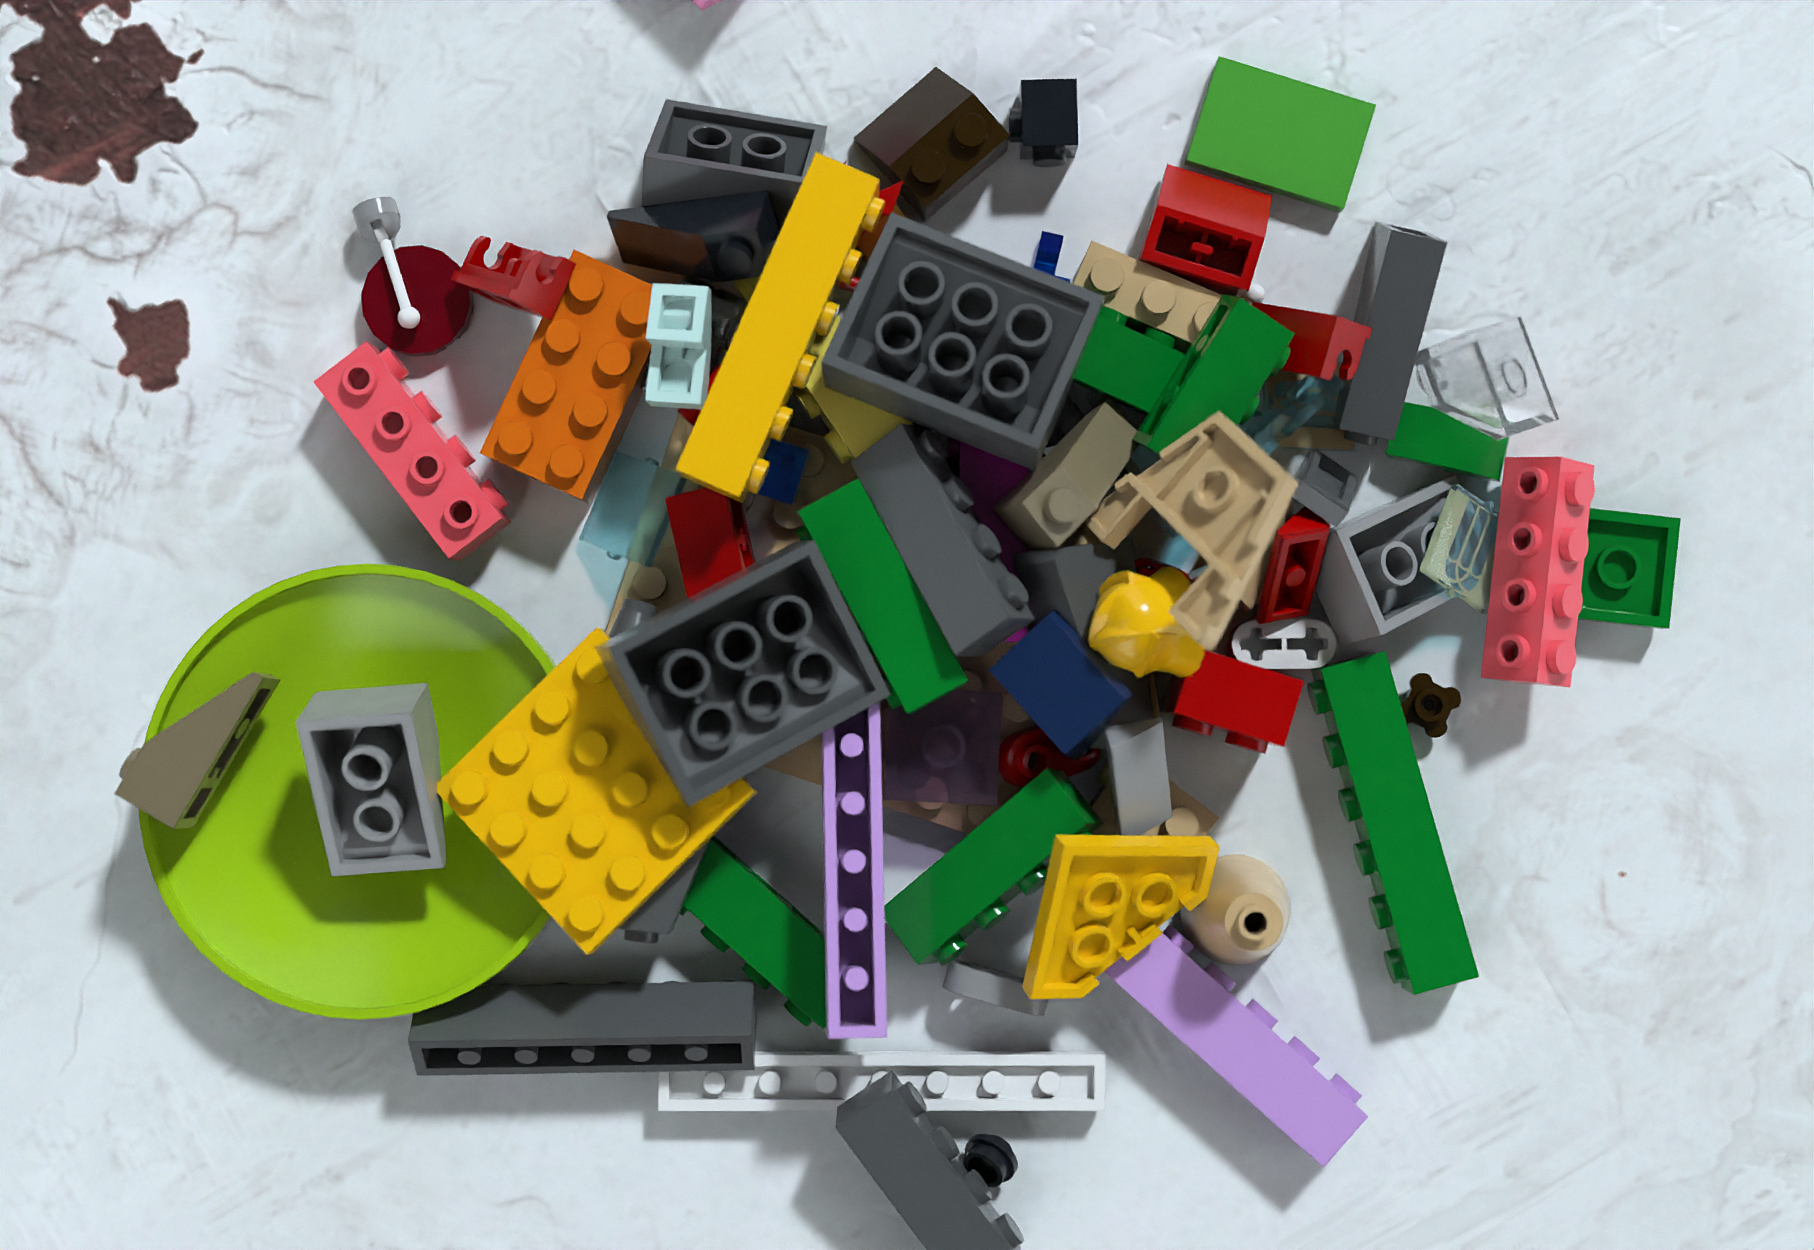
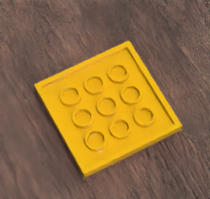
(582, 801)

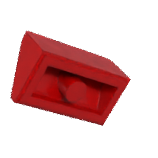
(1293, 567)

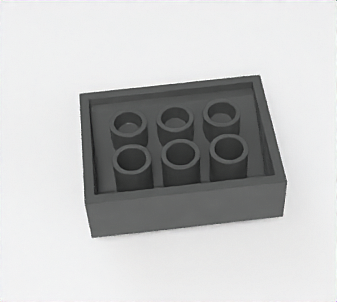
(961, 341)
(744, 670)

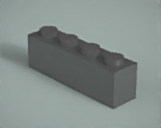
(943, 540)
(921, 1170)

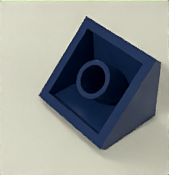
(1062, 685)

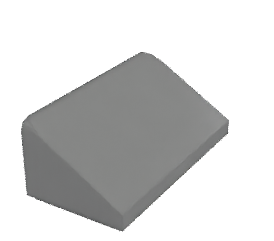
(1138, 775)

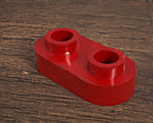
(1018, 747)

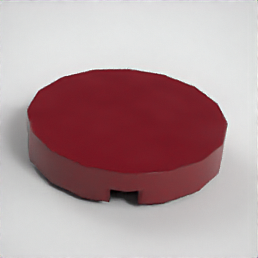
(442, 304)

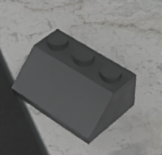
(727, 152)

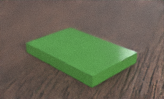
(1280, 134)

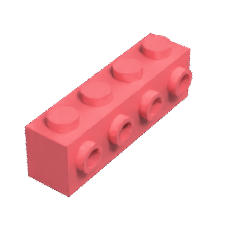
(413, 451)
(1538, 571)

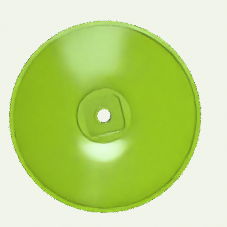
(255, 867)

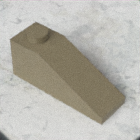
(1070, 479)
(186, 762)

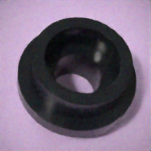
(990, 1158)

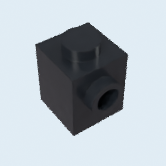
(1046, 121)

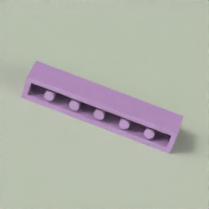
(853, 878)
(1241, 1044)

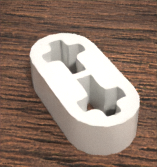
(1282, 631)

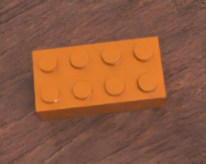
(577, 382)

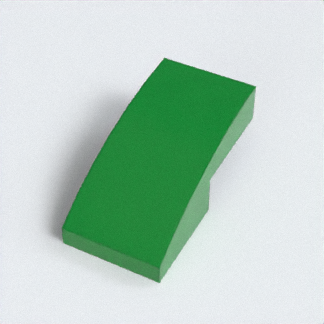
(1444, 442)

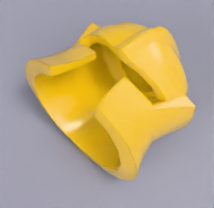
(1137, 630)

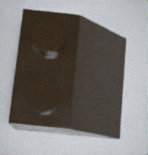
(934, 141)

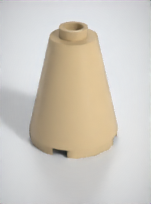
(1236, 889)

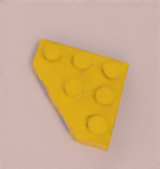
(1107, 903)

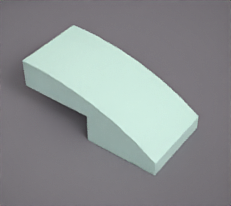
(681, 346)

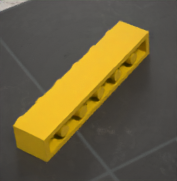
(780, 327)

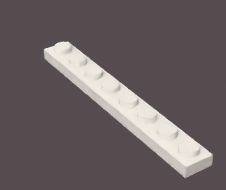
(942, 1077)

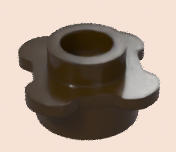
(1443, 700)

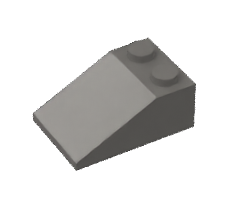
(1373, 564)
(375, 778)

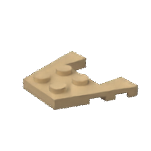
(1221, 500)

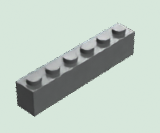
(588, 1029)

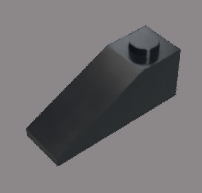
(700, 237)

